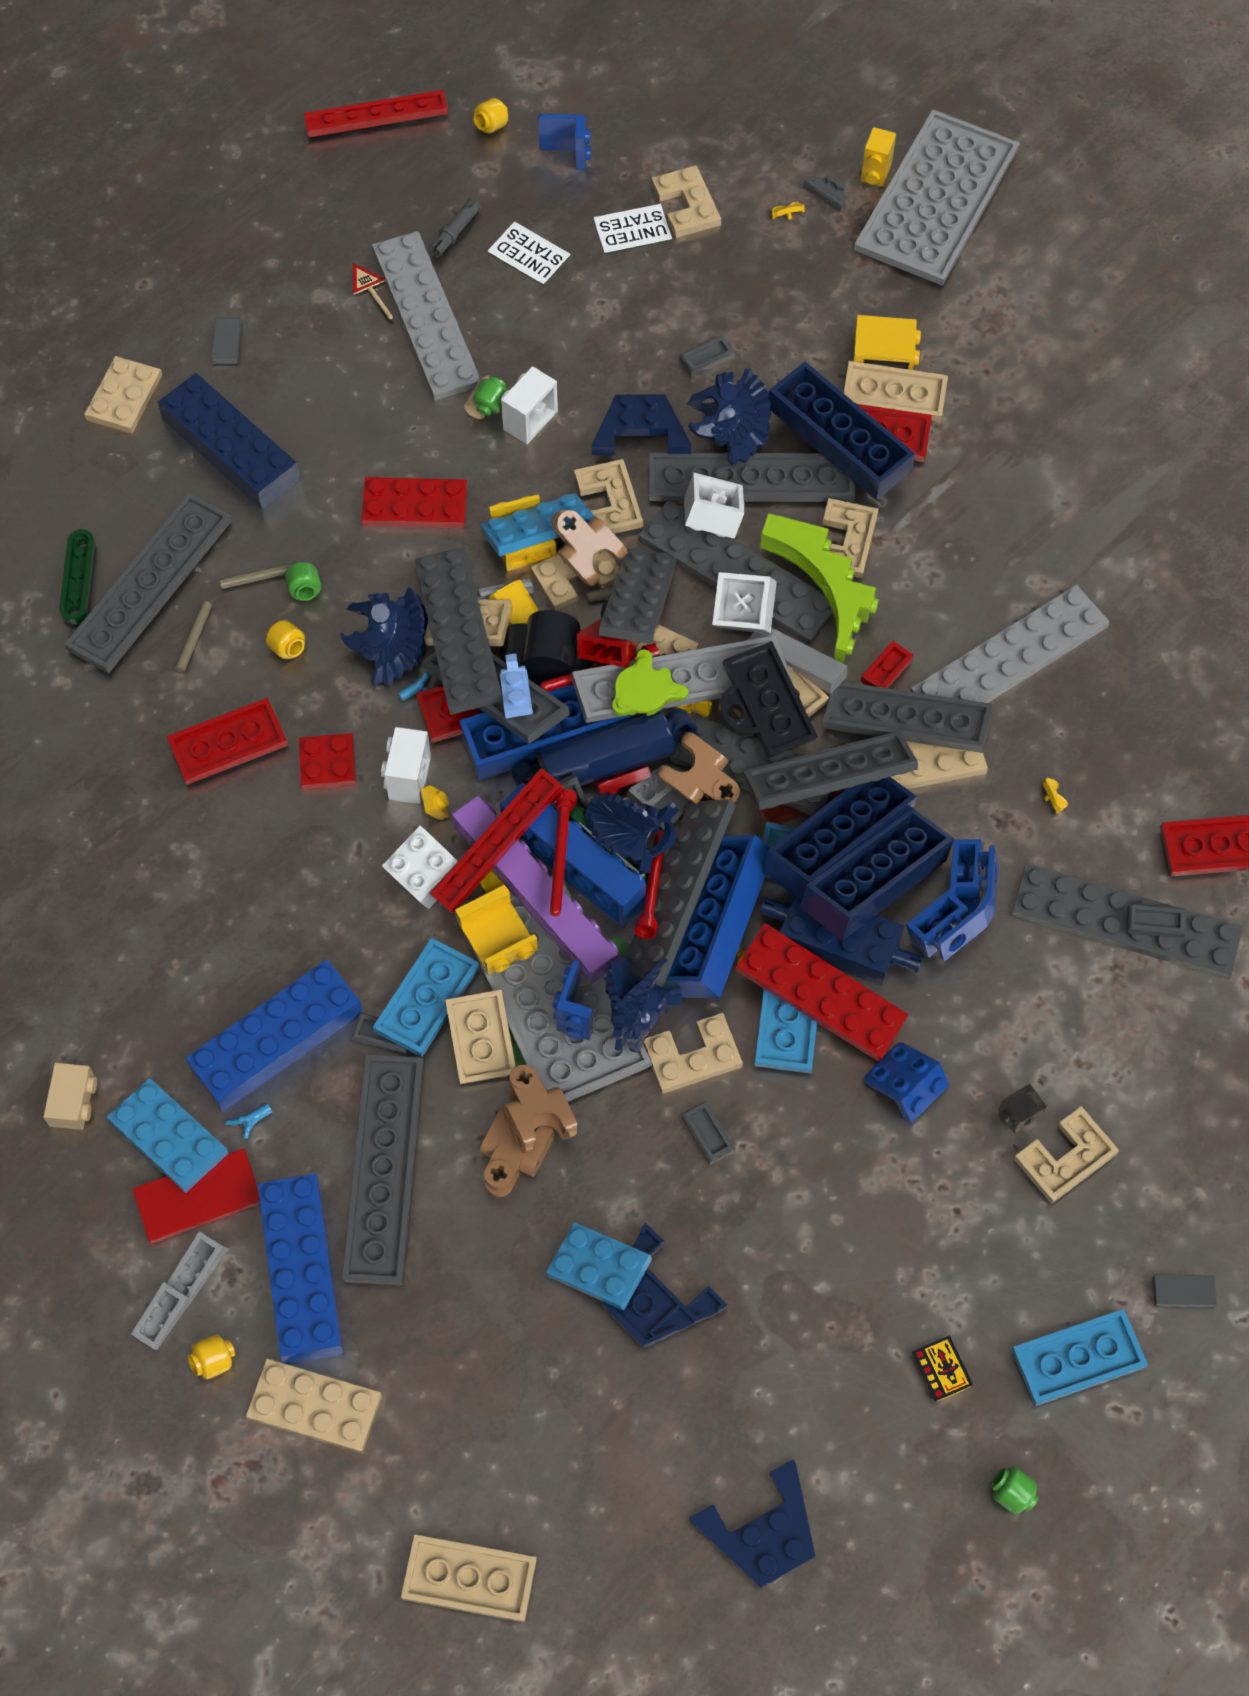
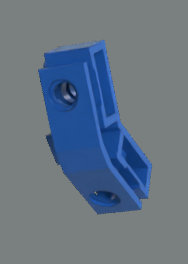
(960, 910)

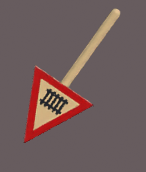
(366, 280)

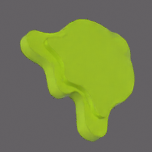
(645, 689)

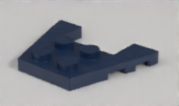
(640, 417)
(654, 1309)
(772, 1542)

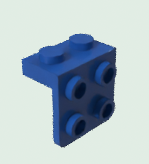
(565, 133)
(572, 1017)
(908, 1079)

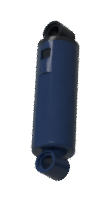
(610, 748)

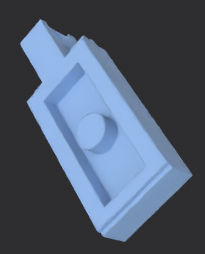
(515, 689)

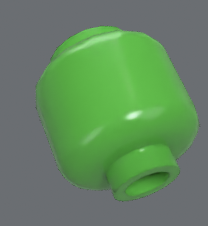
(489, 395)
(303, 581)
(1014, 1490)

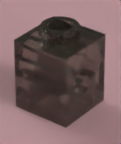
(1021, 1108)

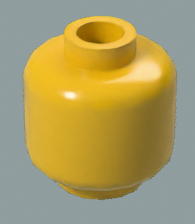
(490, 115)
(285, 639)
(211, 1356)

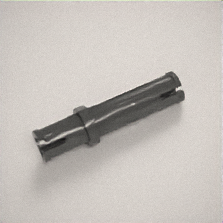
(448, 234)

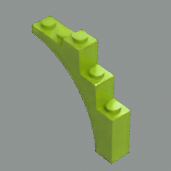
(809, 549)

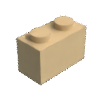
(70, 1096)

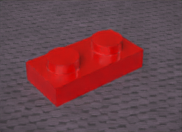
(887, 666)
(629, 777)

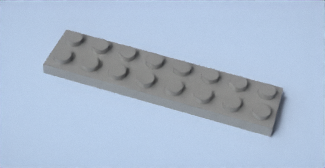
(426, 315)
(1019, 650)
(696, 669)

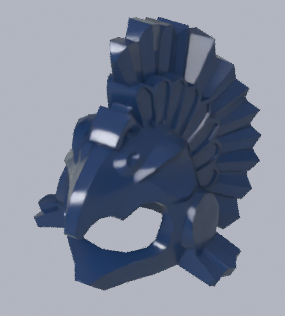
(737, 415)
(392, 635)
(627, 826)
(636, 1001)

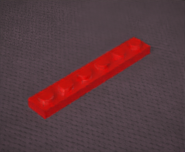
(375, 113)
(497, 840)

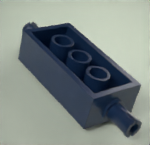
(863, 954)

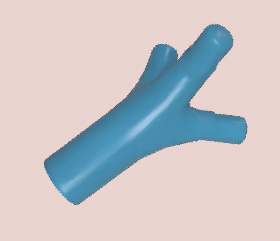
(415, 687)
(251, 1118)

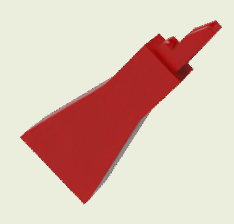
(604, 649)

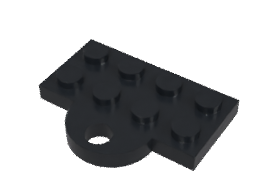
(766, 701)

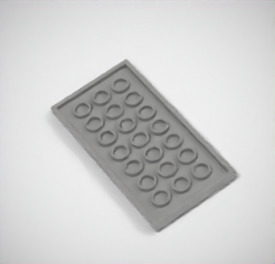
(936, 197)
(528, 1001)

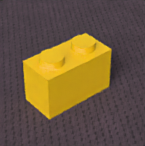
(878, 157)

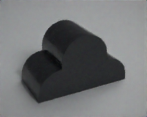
(545, 646)

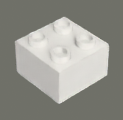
(529, 405)
(714, 505)
(744, 602)
(406, 765)
(420, 865)

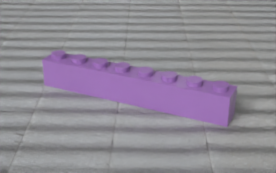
(532, 887)

